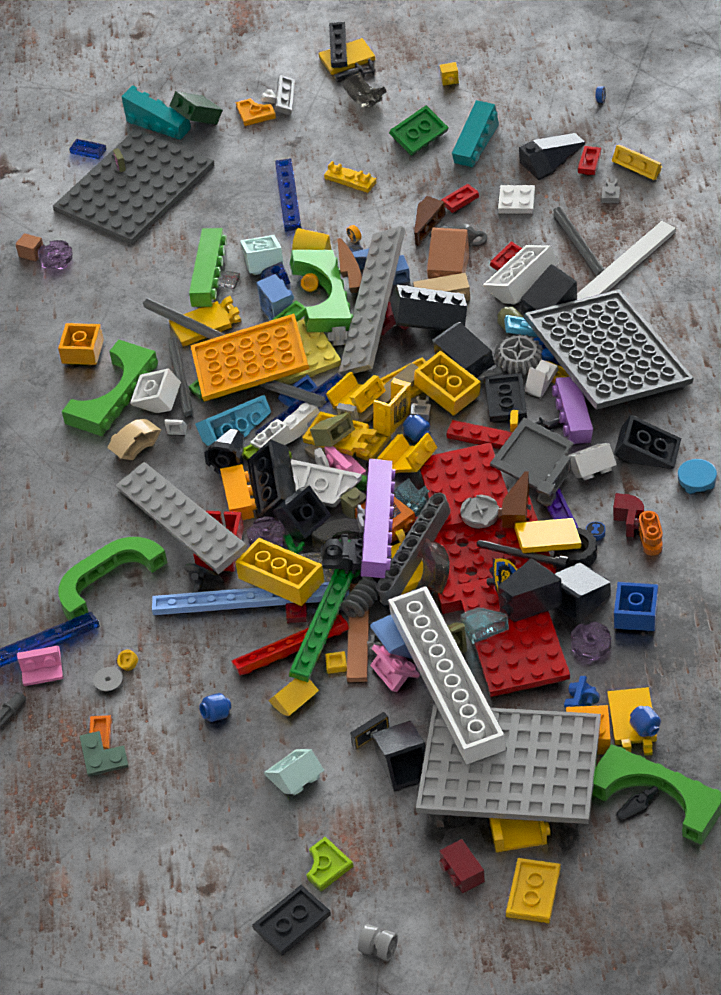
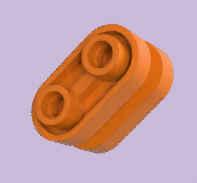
(650, 533)

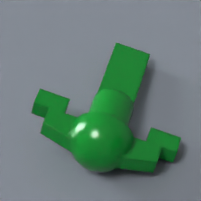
(291, 546)

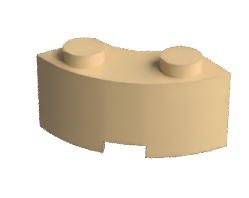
(134, 438)

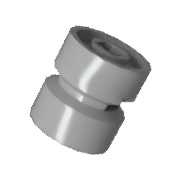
(377, 942)

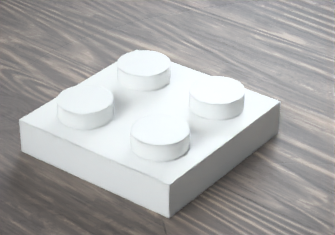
(516, 199)

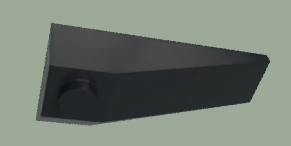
(546, 154)

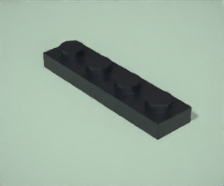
(338, 45)

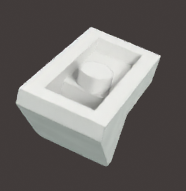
(540, 378)

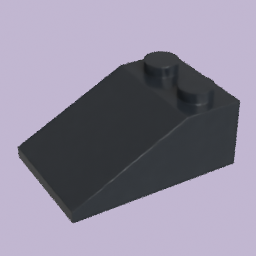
(646, 444)

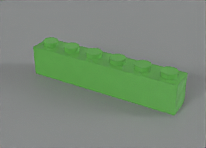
(207, 267)

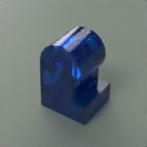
(277, 269)

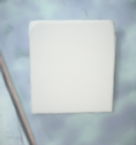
(176, 427)

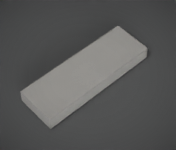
(284, 95)

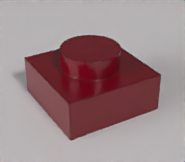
(296, 613)

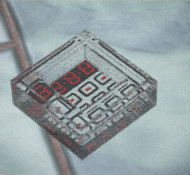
(229, 279)

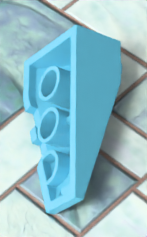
(241, 418)

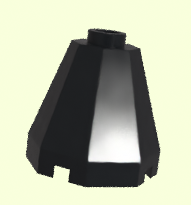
(226, 451)

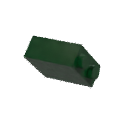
(196, 107)

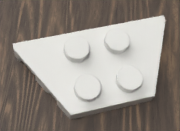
(325, 481)

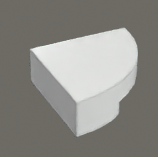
(268, 96)
(320, 458)

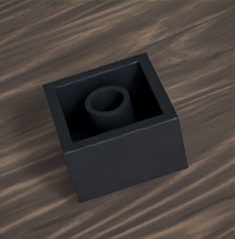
(302, 513)

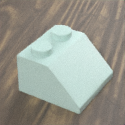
(295, 771)

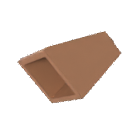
(447, 252)

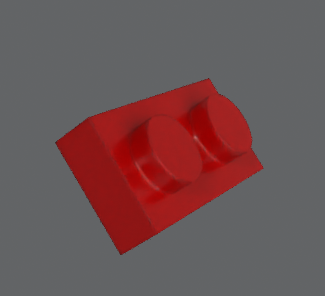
(589, 160)
(460, 198)
(505, 255)

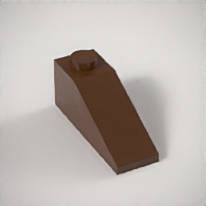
(429, 214)
(515, 503)

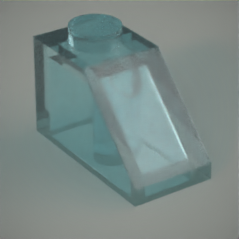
(483, 623)

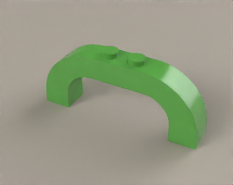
(100, 563)

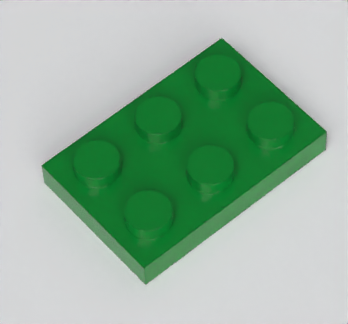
(418, 130)

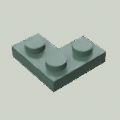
(100, 760)

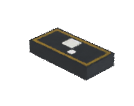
(363, 733)

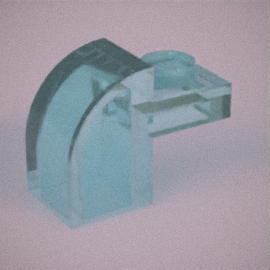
(410, 496)

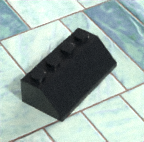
(427, 308)
(271, 477)

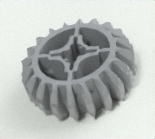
(517, 354)

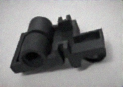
(346, 556)

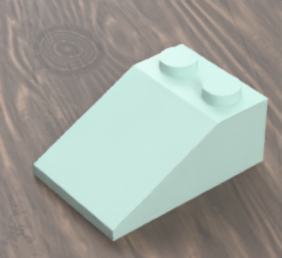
(261, 253)

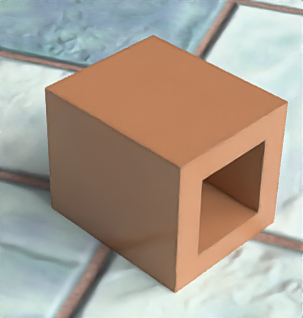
(29, 246)

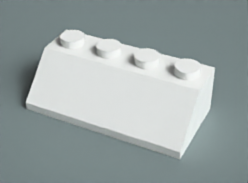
(520, 273)

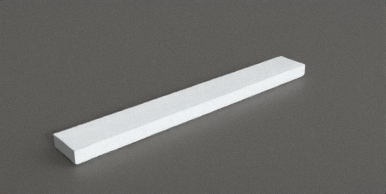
(628, 261)

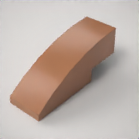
(349, 266)

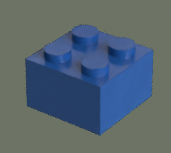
(636, 606)

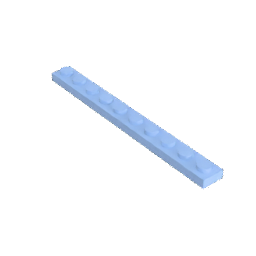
(223, 600)

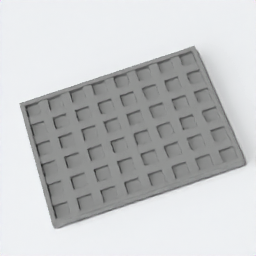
(537, 778)

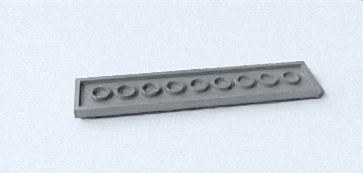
(372, 301)
(182, 517)

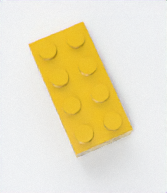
(280, 571)

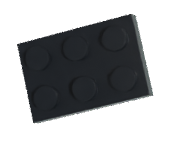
(504, 395)
(291, 920)

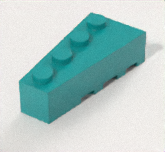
(153, 114)
(475, 133)

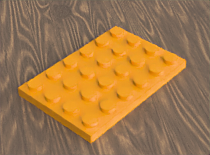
(249, 357)

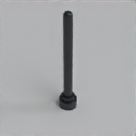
(559, 562)

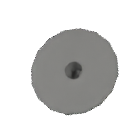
(108, 679)

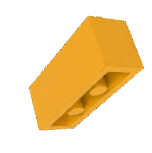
(238, 491)

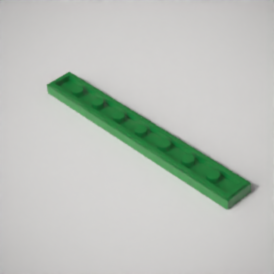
(321, 625)

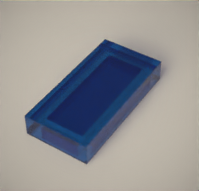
(87, 149)

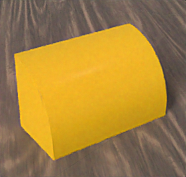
(310, 240)
(293, 696)

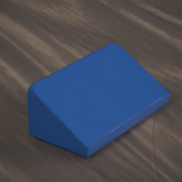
(305, 383)

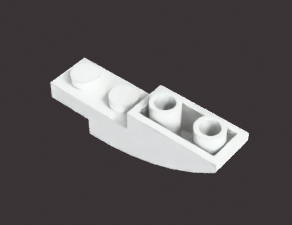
(289, 429)

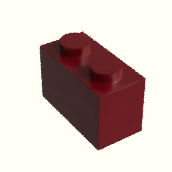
(461, 866)

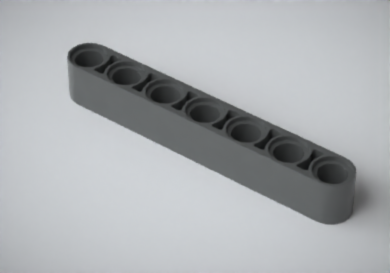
(406, 559)

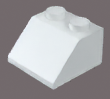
(156, 391)
(592, 460)

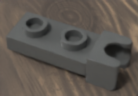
(553, 481)

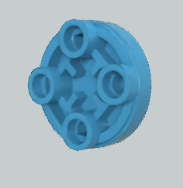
(697, 475)

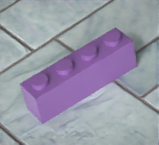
(572, 411)

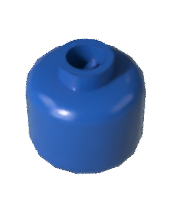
(415, 427)
(215, 707)
(645, 721)

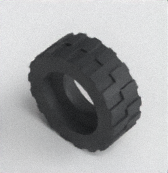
(586, 557)

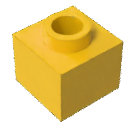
(449, 73)

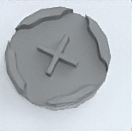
(479, 511)

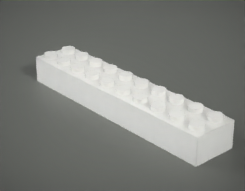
(447, 675)

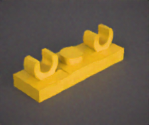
(636, 162)
(350, 177)

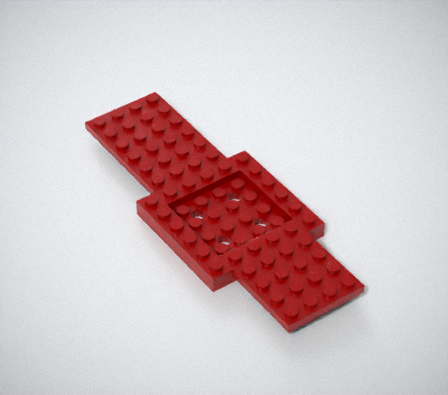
(530, 649)

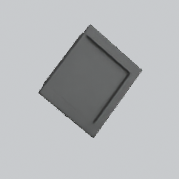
(531, 450)

